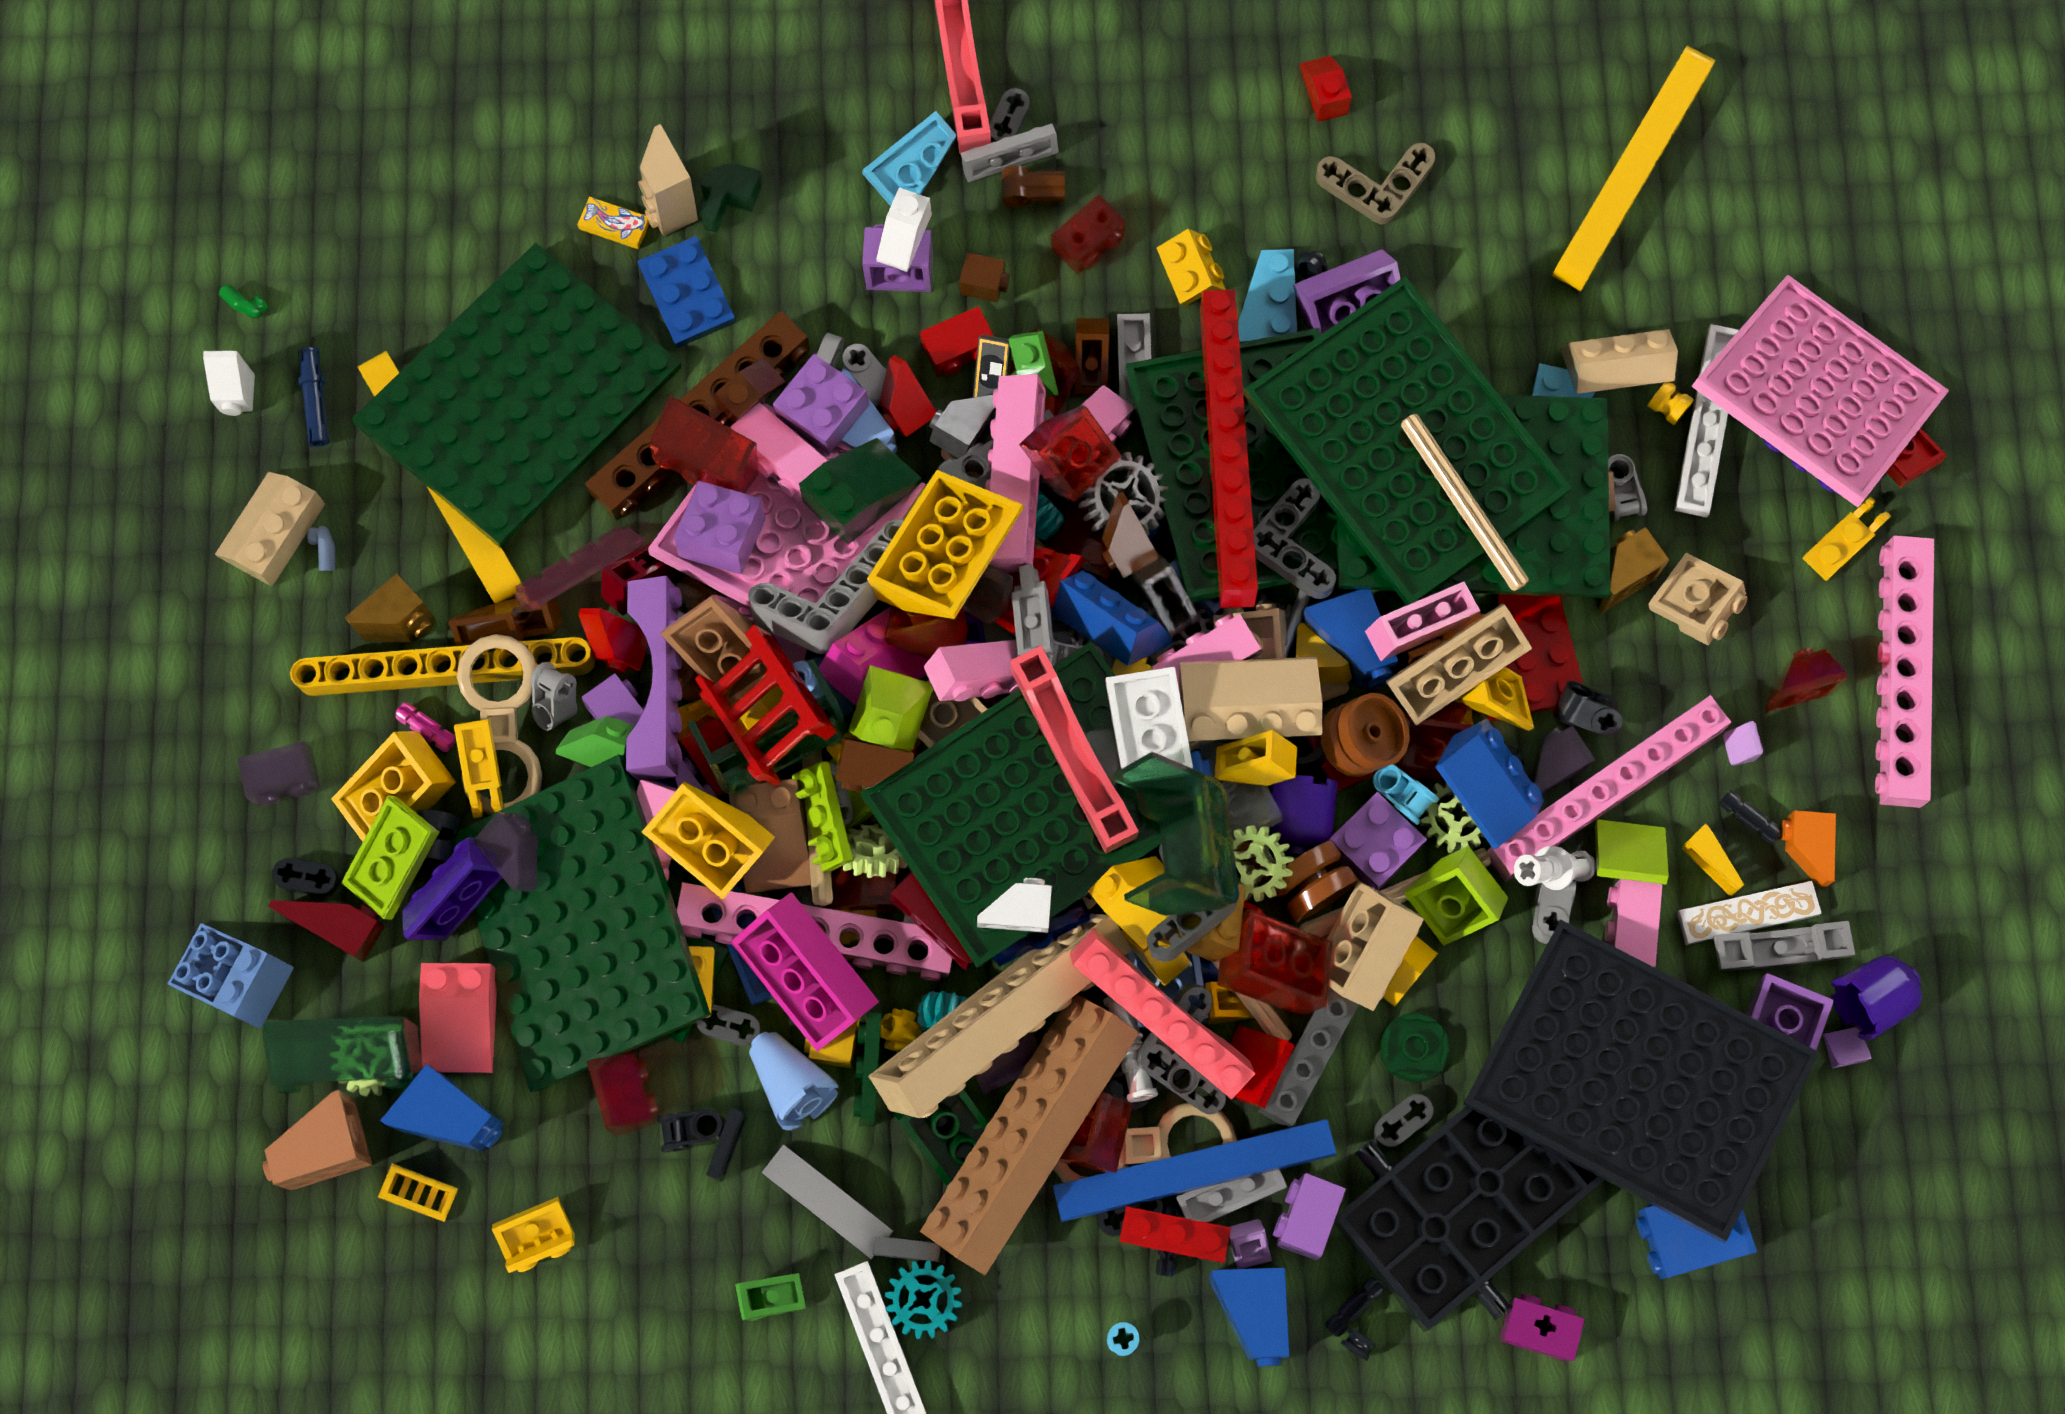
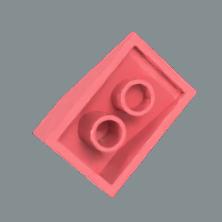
(457, 1016)

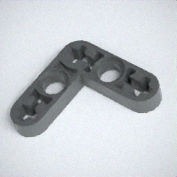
(1281, 535)
(1189, 936)
(1154, 1044)

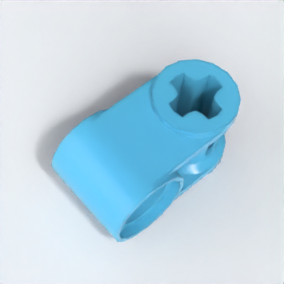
(1405, 793)

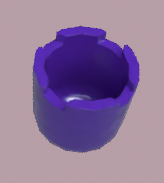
(1306, 810)
(1877, 995)

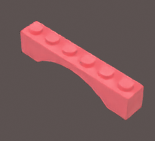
(963, 74)
(1072, 750)
(1161, 1015)

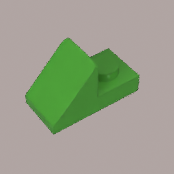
(1032, 357)
(770, 1296)

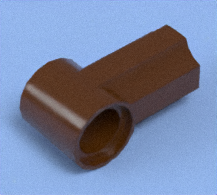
(1023, 186)

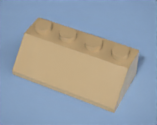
(1459, 664)
(1250, 698)

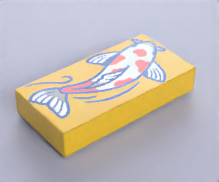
(613, 223)

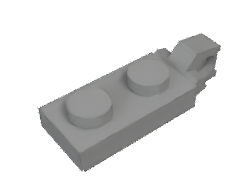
(1032, 613)

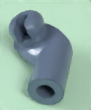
(326, 547)

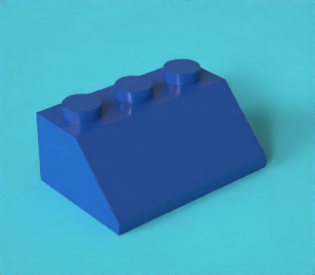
(1108, 619)
(1489, 782)

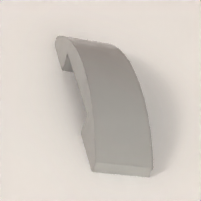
(1784, 947)
(826, 1200)

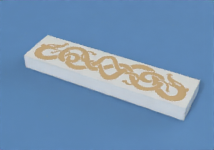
(1749, 912)

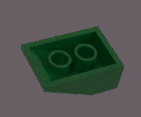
(857, 488)
(946, 1134)

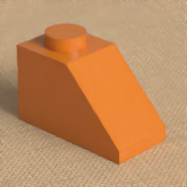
(1812, 844)

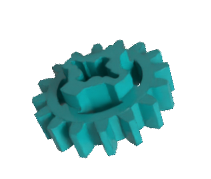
(913, 1286)

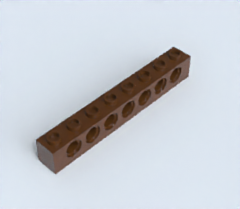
(629, 463)

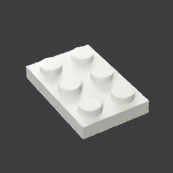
(1148, 716)

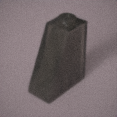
(1164, 596)

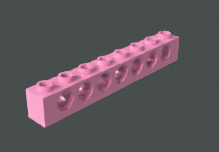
(1918, 558)
(1613, 784)
(937, 963)

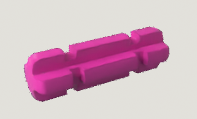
(426, 726)

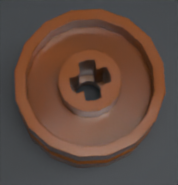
(1365, 735)
(1316, 885)

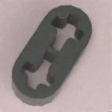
(1002, 114)
(726, 1033)
(1398, 1114)
(906, 1249)

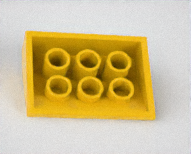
(943, 547)

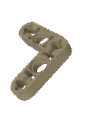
(1386, 192)

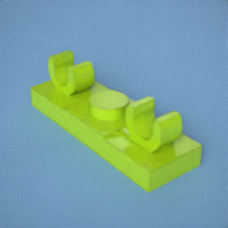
(824, 816)

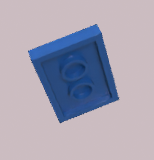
(686, 291)

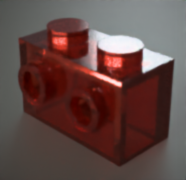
(1088, 235)

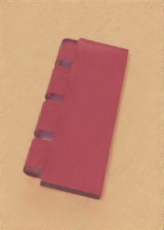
(583, 564)

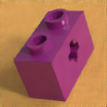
(1558, 1343)

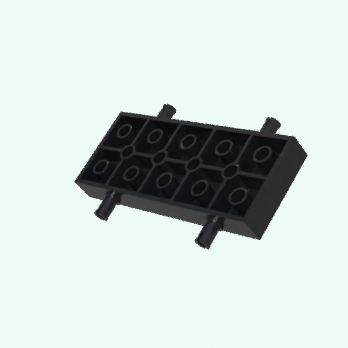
(1458, 1213)

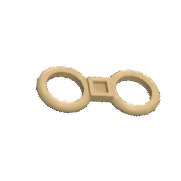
(503, 713)
(1150, 1143)

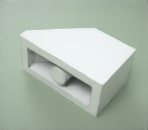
(904, 229)
(229, 382)
(1020, 908)

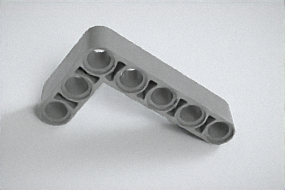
(836, 612)

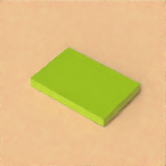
(390, 857)

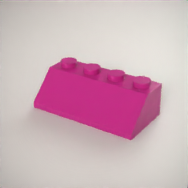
(851, 656)
(804, 971)

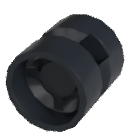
(447, 825)

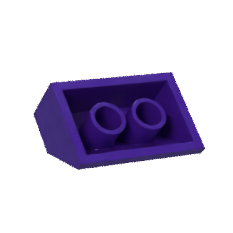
(450, 894)

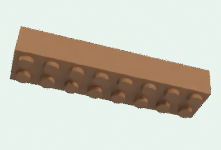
(1029, 1133)

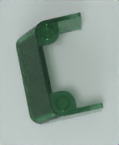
(729, 763)
(1193, 837)
(342, 1050)

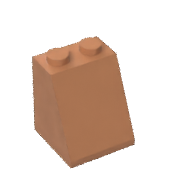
(319, 1145)

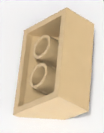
(666, 186)
(1621, 361)
(271, 527)
(1369, 944)

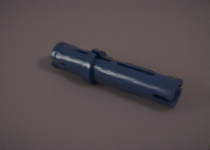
(312, 389)

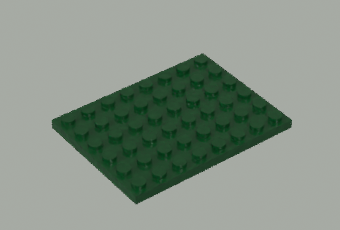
(517, 394)
(1341, 420)
(1175, 431)
(1561, 547)
(1000, 810)
(597, 946)

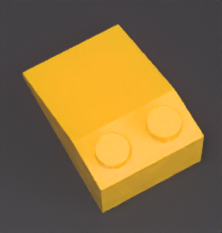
(398, 768)
(708, 837)

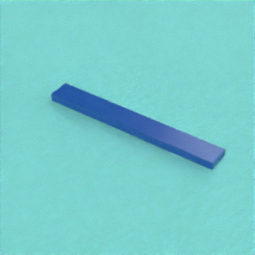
(1194, 1170)

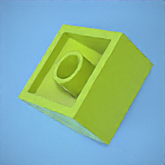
(1457, 896)

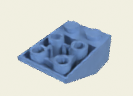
(231, 975)

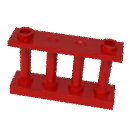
(795, 698)

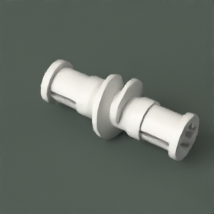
(1554, 868)
(1137, 1079)

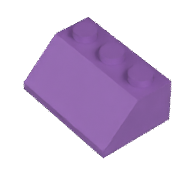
(1344, 289)

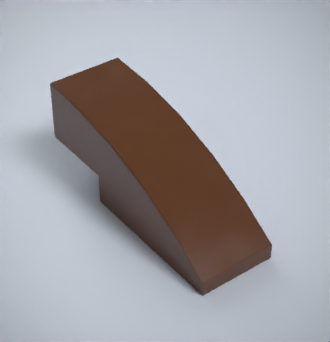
(506, 619)

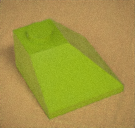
(890, 709)

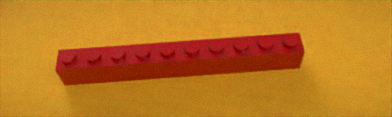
(1228, 450)

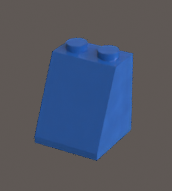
(1343, 627)
(443, 1112)
(1683, 1248)
(1256, 1310)

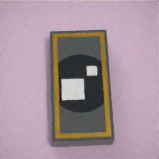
(992, 361)

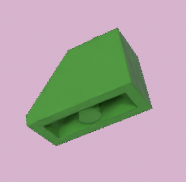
(595, 741)

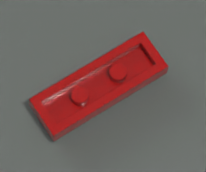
(1175, 1234)

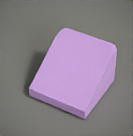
(1743, 744)
(1846, 1048)
(1249, 1244)

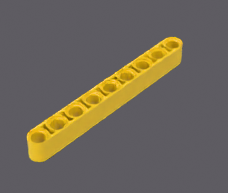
(1633, 168)
(485, 556)
(427, 663)

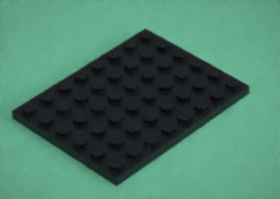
(1642, 1080)

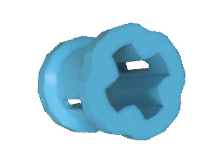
(1129, 1329)

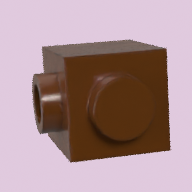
(983, 277)

